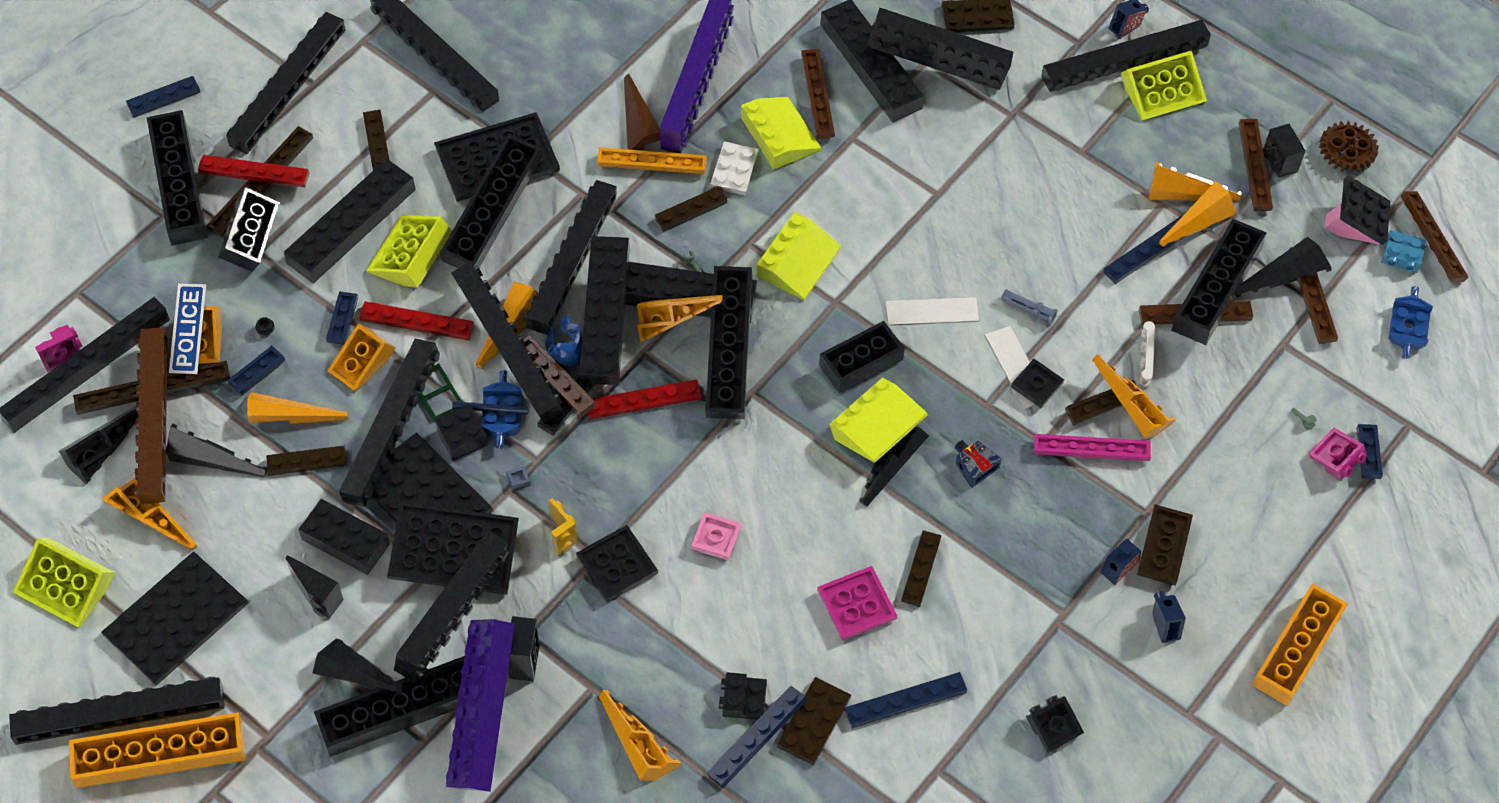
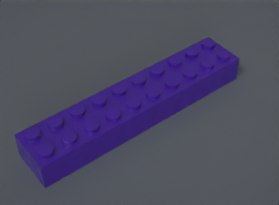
(695, 75)

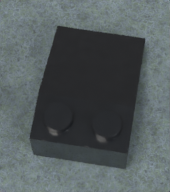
(319, 590)

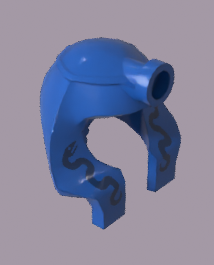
(565, 353)

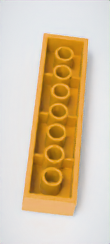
(156, 750)

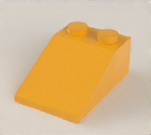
(211, 335)
(360, 357)

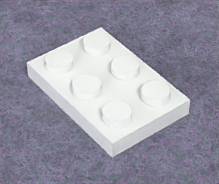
(734, 168)

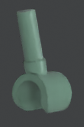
(691, 261)
(1307, 422)

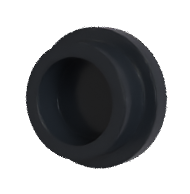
(264, 326)

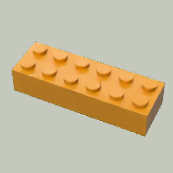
(1299, 644)

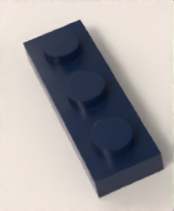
(342, 318)
(256, 370)
(1368, 436)

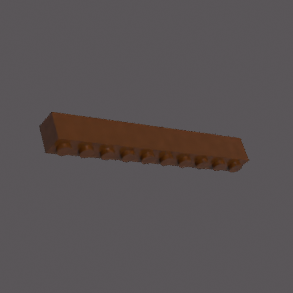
(152, 416)

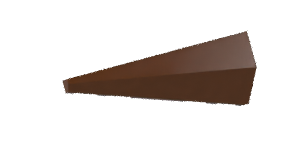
(639, 120)

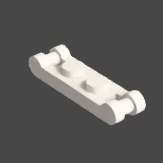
(1146, 361)

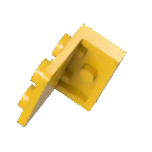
(565, 535)

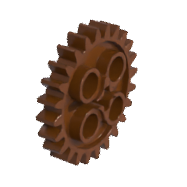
(1340, 139)

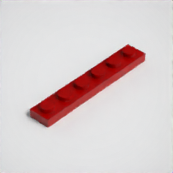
(253, 171)
(416, 320)
(645, 399)

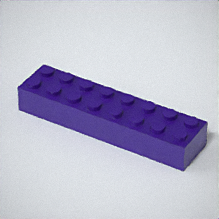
(480, 705)

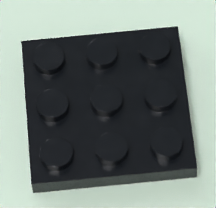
(1365, 210)
(617, 563)

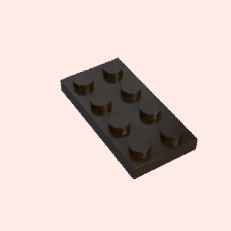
(977, 15)
(1165, 545)
(814, 721)

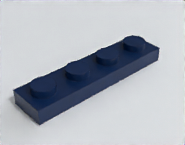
(163, 96)

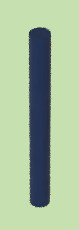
(492, 407)

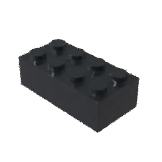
(248, 229)
(861, 356)
(344, 536)

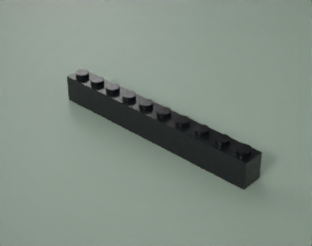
(437, 52)
(1125, 55)
(285, 82)
(570, 257)
(506, 341)
(82, 365)
(389, 423)
(116, 710)

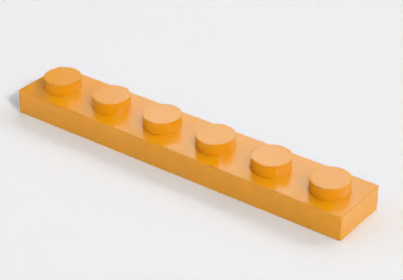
(652, 160)

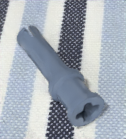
(1036, 309)

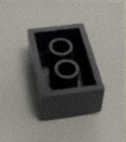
(524, 649)

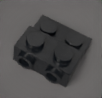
(742, 696)
(1054, 722)

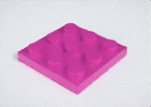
(857, 603)

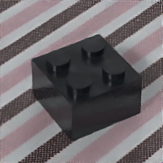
(1283, 150)
(461, 432)

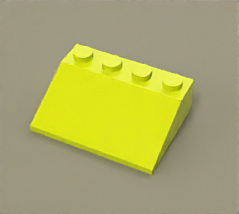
(1164, 85)
(778, 130)
(410, 249)
(798, 256)
(877, 420)
(62, 581)

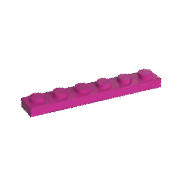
(1092, 447)

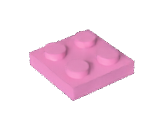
(716, 536)

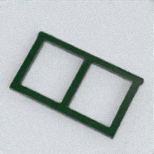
(449, 386)

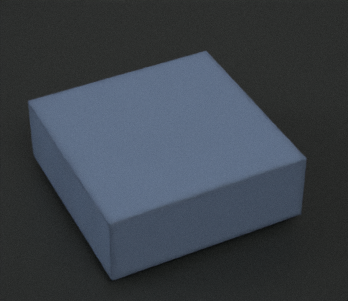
(518, 478)

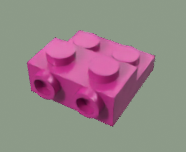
(59, 348)
(1338, 453)

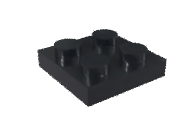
(1037, 383)

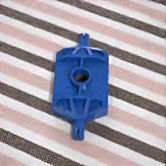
(1413, 311)
(501, 394)

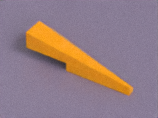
(1172, 185)
(1209, 209)
(515, 305)
(664, 314)
(270, 409)
(1141, 409)
(150, 514)
(644, 753)

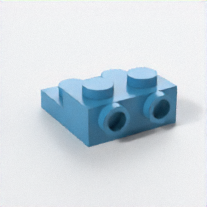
(1403, 251)

